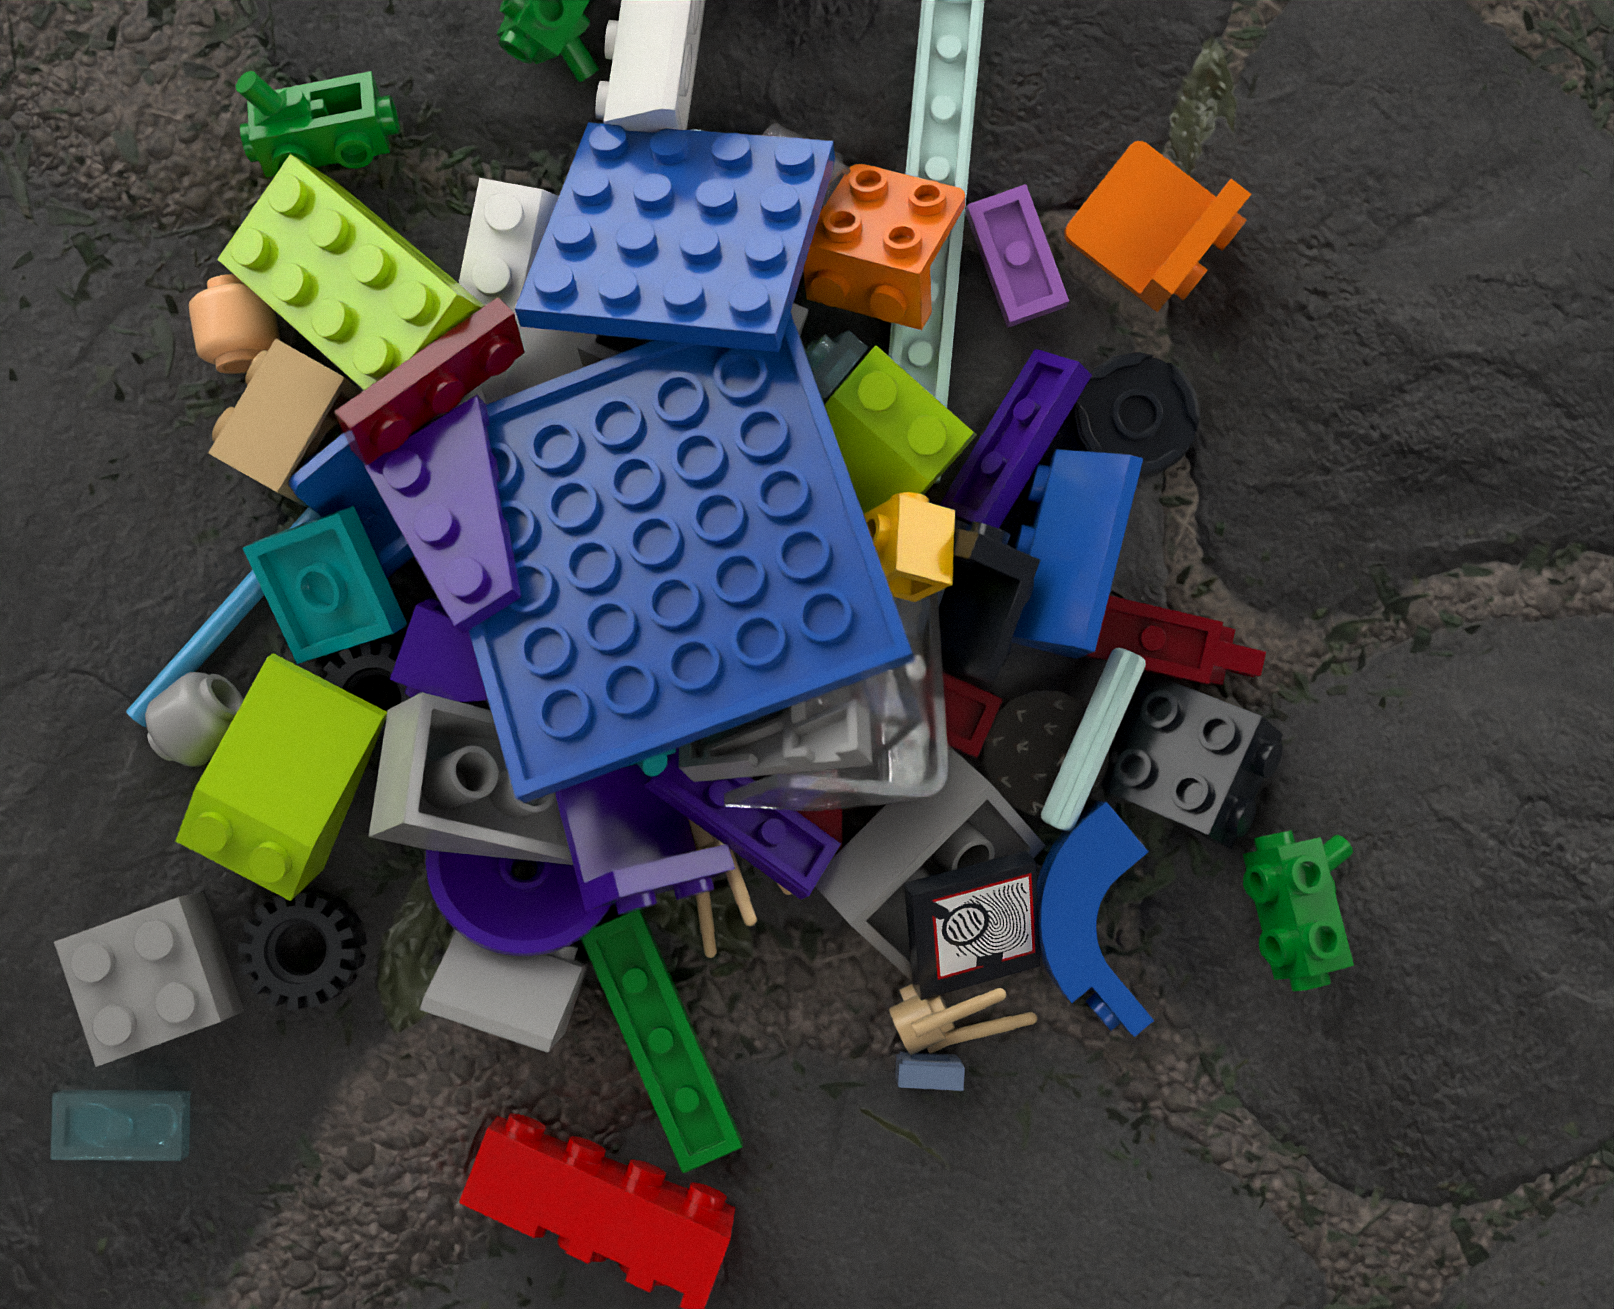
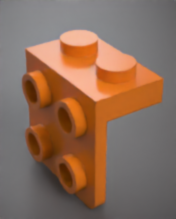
(1154, 225)
(879, 244)

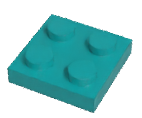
(325, 585)

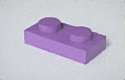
(1016, 256)

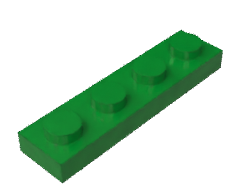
(662, 1040)

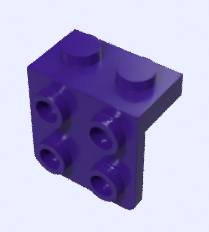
(633, 844)

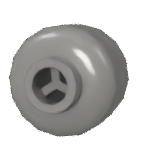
(192, 718)

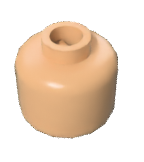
(231, 324)

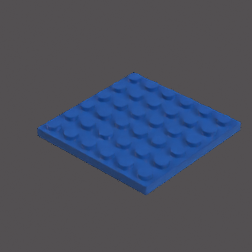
(674, 559)

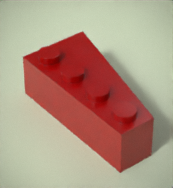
(601, 1207)

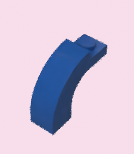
(1068, 898)

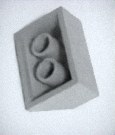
(914, 841)

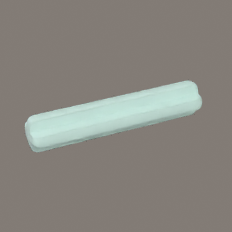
(1093, 739)

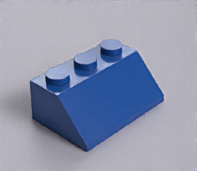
(1078, 538)

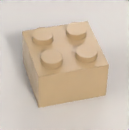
(281, 417)

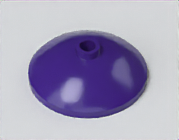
(508, 913)

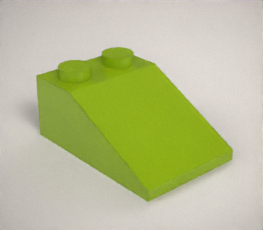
(892, 431)
(282, 778)

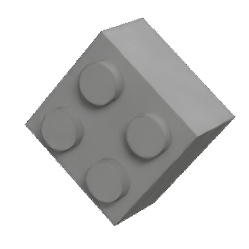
(149, 977)

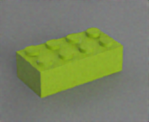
(343, 275)

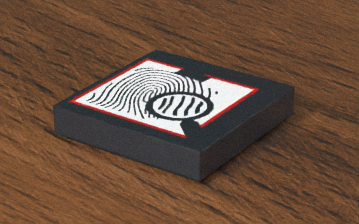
(973, 924)

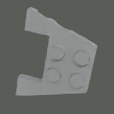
(783, 744)

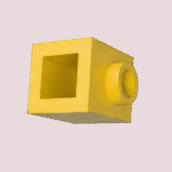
(913, 544)

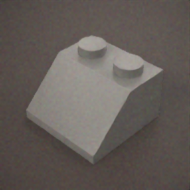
(507, 994)

